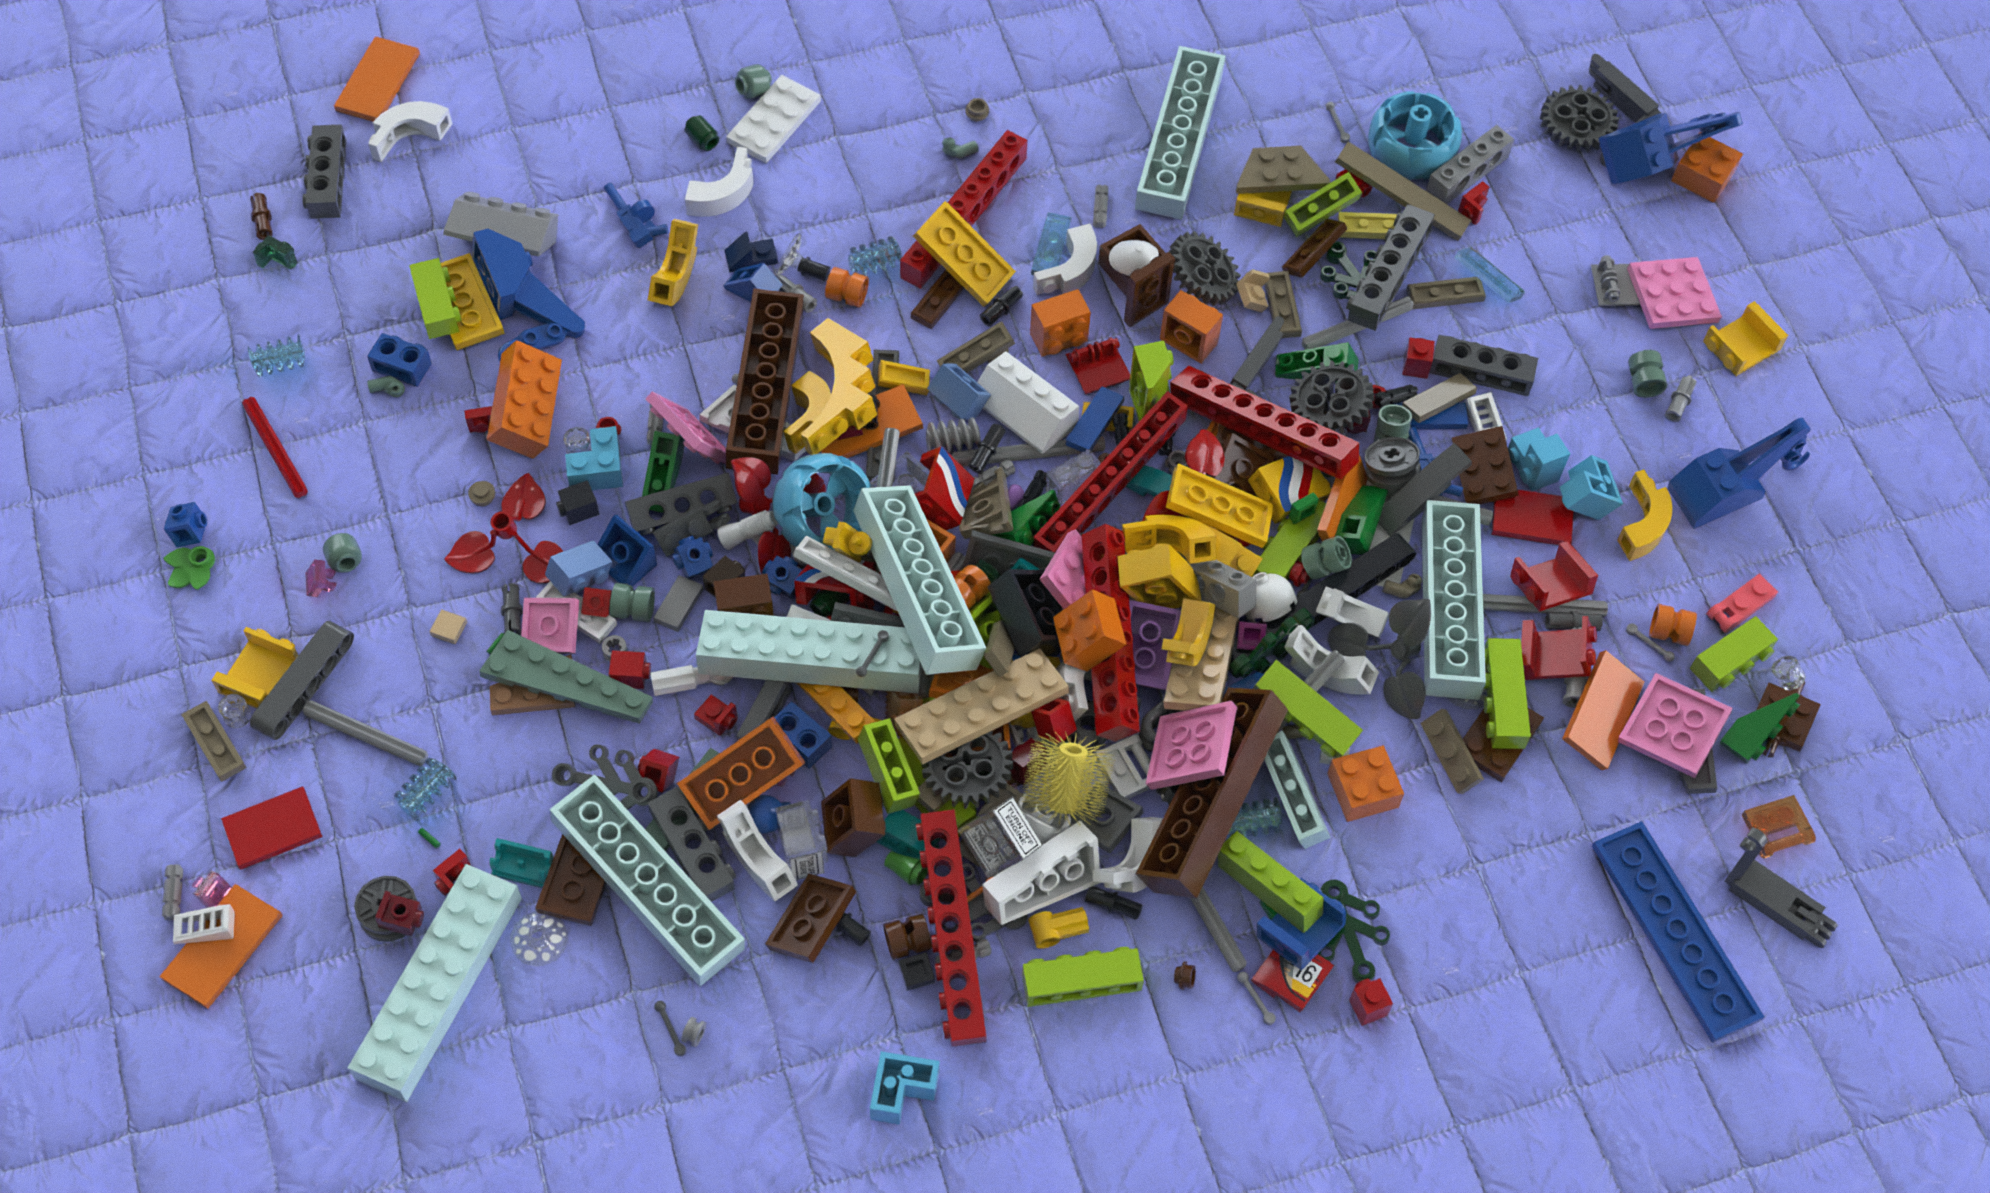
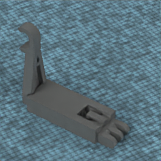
(1621, 91)
(1259, 356)
(767, 704)
(1776, 896)

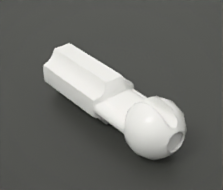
(682, 679)

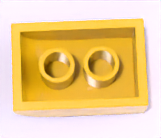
(1158, 576)

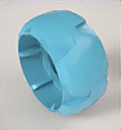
(1421, 114)
(794, 505)

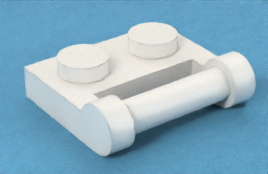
(1124, 776)

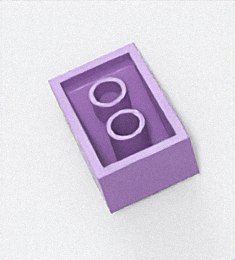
(1149, 627)

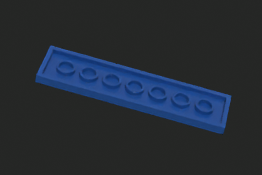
(1677, 932)

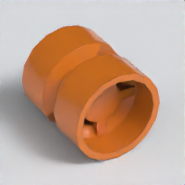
(846, 286)
(972, 584)
(1672, 624)

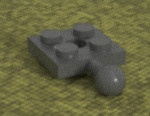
(1113, 830)

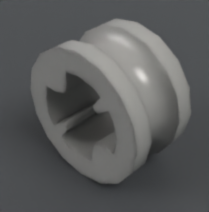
(611, 641)
(693, 1031)

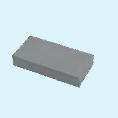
(678, 603)

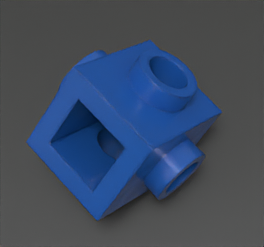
(185, 524)
(690, 566)
(782, 567)

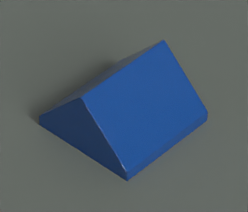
(629, 552)

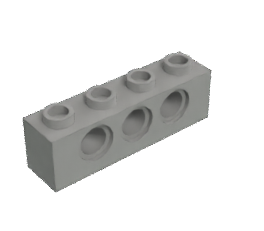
(1470, 165)
(1225, 587)

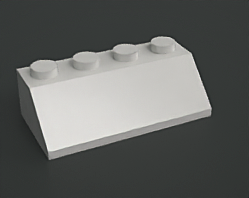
(1027, 403)

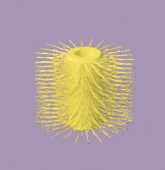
(1067, 778)

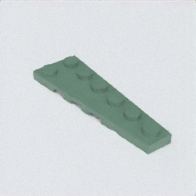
(546, 671)

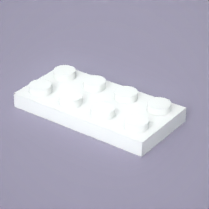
(774, 118)

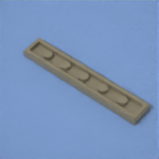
(1401, 189)

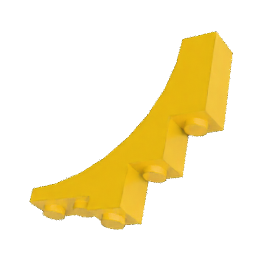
(853, 381)

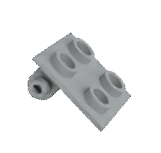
(1613, 284)

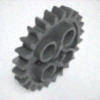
(1578, 117)
(1204, 268)
(1349, 402)
(972, 786)

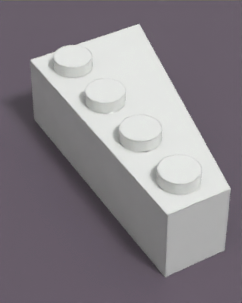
(1045, 876)

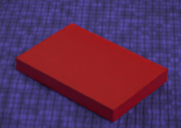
(1533, 518)
(271, 827)

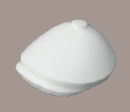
(1131, 255)

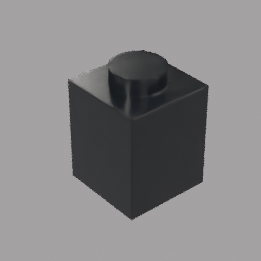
(577, 503)

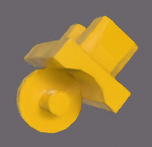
(848, 541)

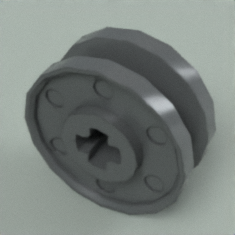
(1392, 462)
(369, 900)

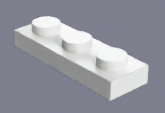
(592, 626)

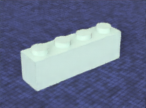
(1295, 792)

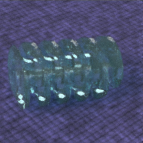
(874, 255)
(277, 356)
(422, 786)
(1257, 817)

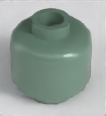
(753, 81)
(342, 552)

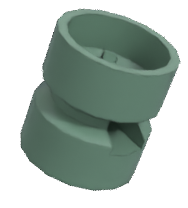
(1647, 373)
(1393, 422)
(1327, 557)
(627, 602)

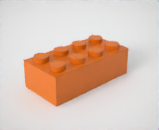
(524, 399)
(741, 771)

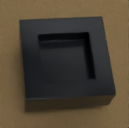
(916, 971)

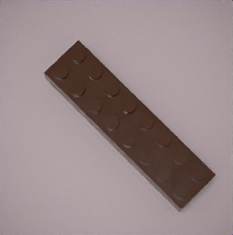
(765, 378)
(1207, 808)

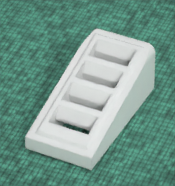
(1490, 409)
(223, 932)

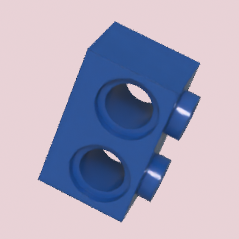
(399, 359)
(805, 731)

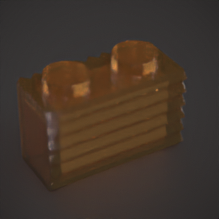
(899, 704)

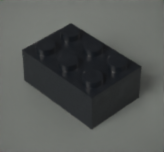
(1027, 611)

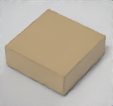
(448, 626)

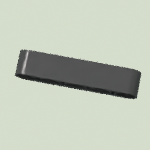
(301, 680)

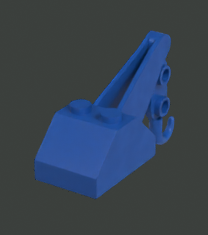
(1650, 147)
(514, 288)
(1725, 481)

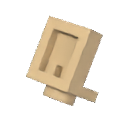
(1251, 290)

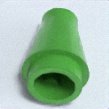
(906, 868)

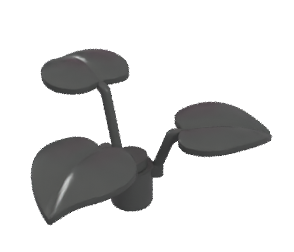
(1411, 623)

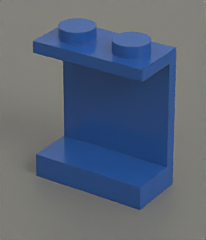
(1295, 945)

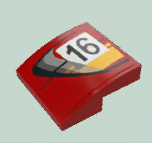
(1288, 982)

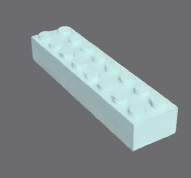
(1180, 133)
(919, 580)
(1454, 585)
(806, 651)
(647, 880)
(435, 983)

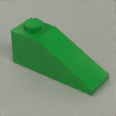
(663, 464)

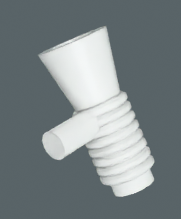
(748, 528)

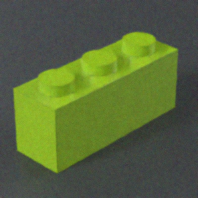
(1322, 204)
(435, 298)
(1734, 654)
(888, 765)

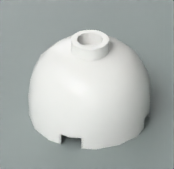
(1273, 597)
(1044, 829)

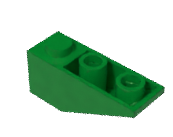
(1292, 364)
(1031, 518)
(1361, 519)
(1753, 729)

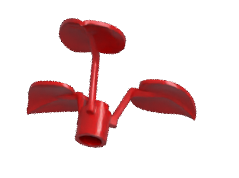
(1202, 455)
(750, 481)
(473, 551)

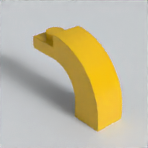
(671, 279)
(811, 394)
(1656, 504)
(1183, 534)
(1234, 554)
(1192, 633)

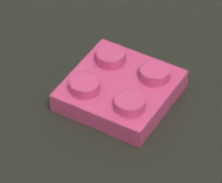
(551, 623)

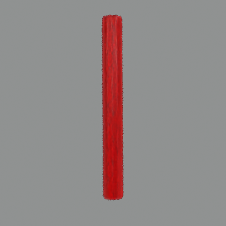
(275, 447)

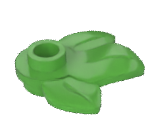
(188, 568)

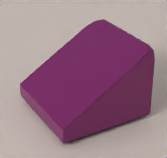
(1250, 634)

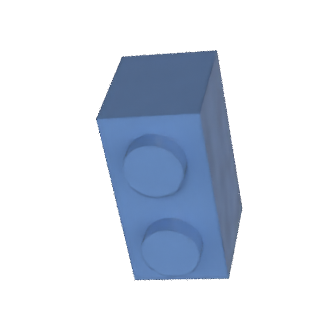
(958, 392)
(578, 568)

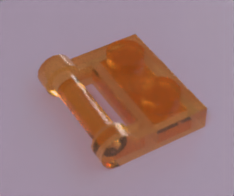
(1778, 817)

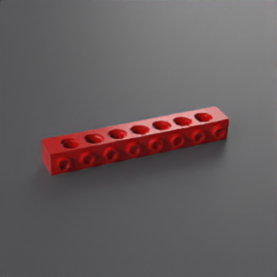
(970, 200)
(1266, 422)
(1114, 472)
(1115, 676)
(944, 826)

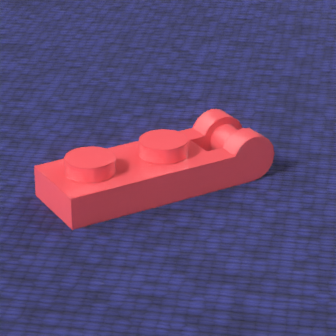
(1742, 603)

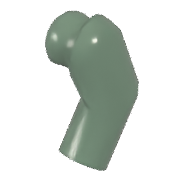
(958, 151)
(388, 384)

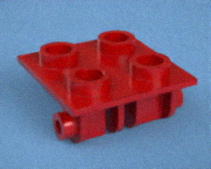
(1098, 365)

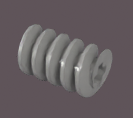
(953, 435)

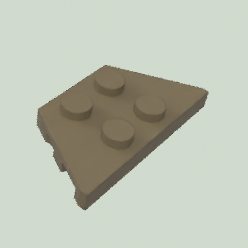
(1280, 170)
(988, 508)

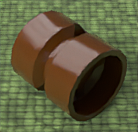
(907, 936)

